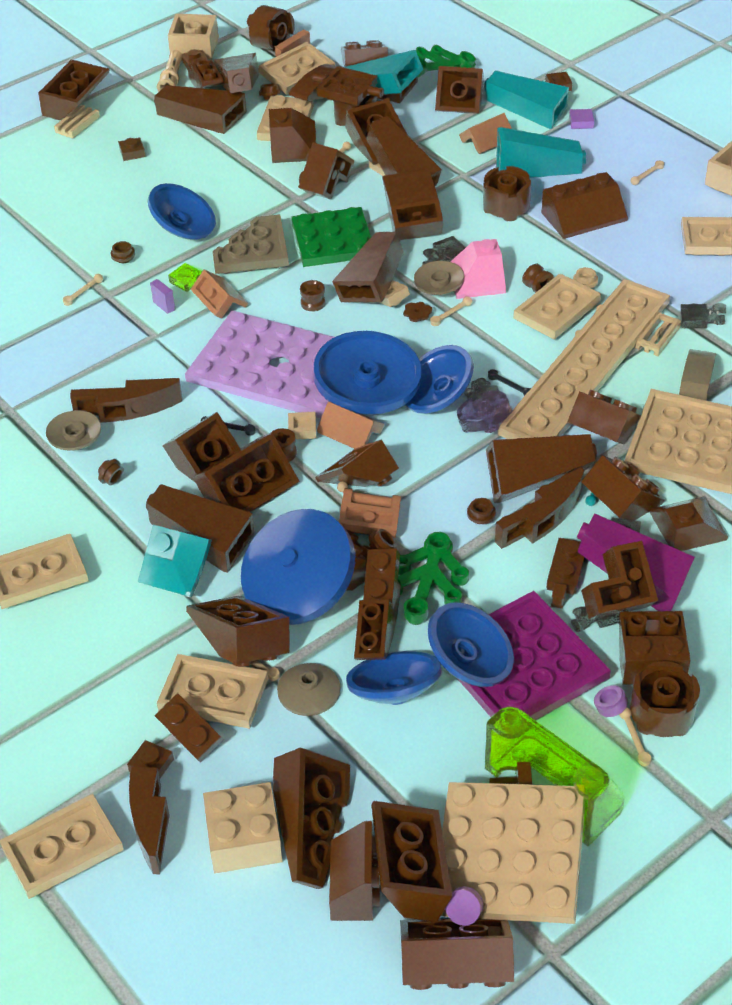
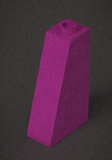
(666, 564)

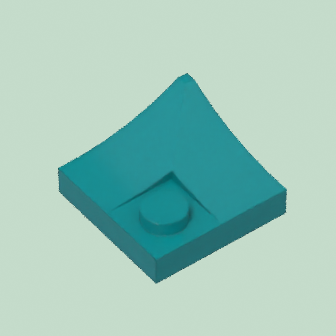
(174, 560)

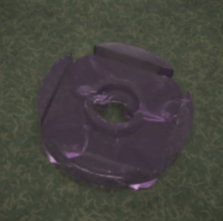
(485, 412)

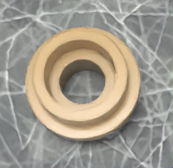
(586, 276)

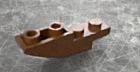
(201, 70)
(128, 402)
(539, 518)
(379, 605)

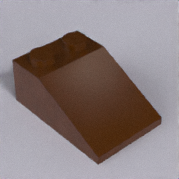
(361, 117)
(242, 629)

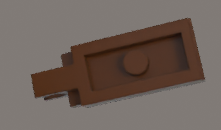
(564, 571)

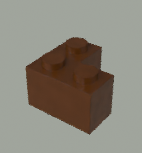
(324, 170)
(628, 585)

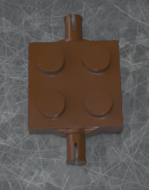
(347, 85)

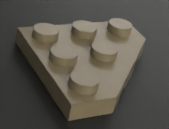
(255, 248)

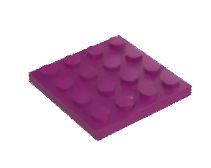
(548, 661)

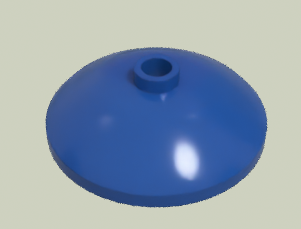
(181, 211)
(443, 380)
(470, 644)
(394, 679)

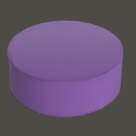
(611, 701)
(464, 906)

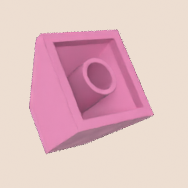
(482, 269)

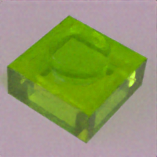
(184, 277)

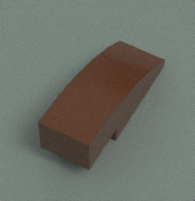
(306, 88)
(149, 814)

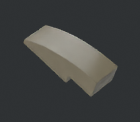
(697, 374)

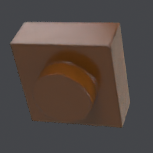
(560, 78)
(131, 149)
(152, 756)

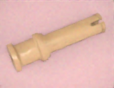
(171, 71)

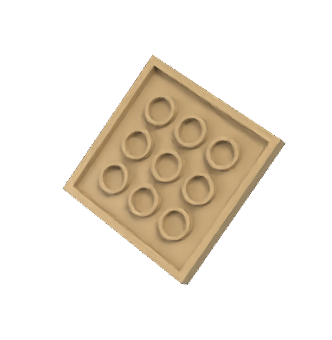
(684, 441)
(516, 848)

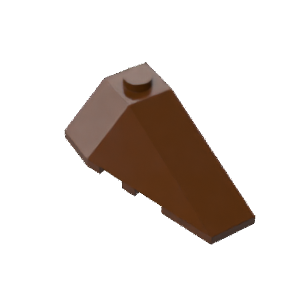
(308, 802)

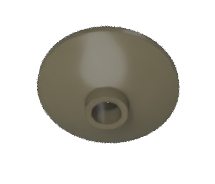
(438, 277)
(73, 430)
(308, 698)

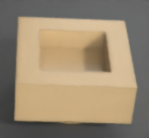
(395, 294)
(302, 424)

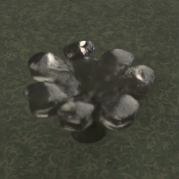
(477, 387)

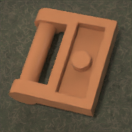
(369, 512)

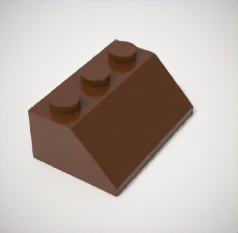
(69, 88)
(583, 205)
(248, 475)
(412, 859)
(456, 953)

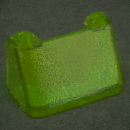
(519, 738)

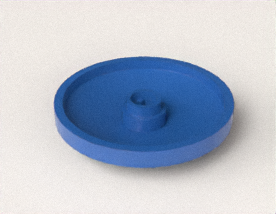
(367, 372)
(299, 565)

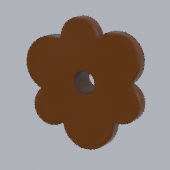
(417, 311)

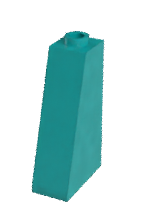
(392, 72)
(527, 97)
(538, 153)

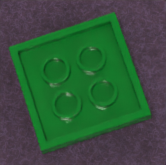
(330, 235)

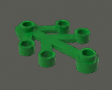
(464, 59)
(436, 548)

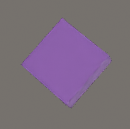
(581, 118)
(162, 296)

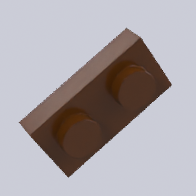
(188, 727)

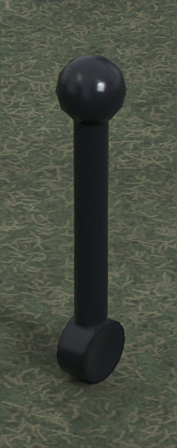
(493, 375)
(248, 429)

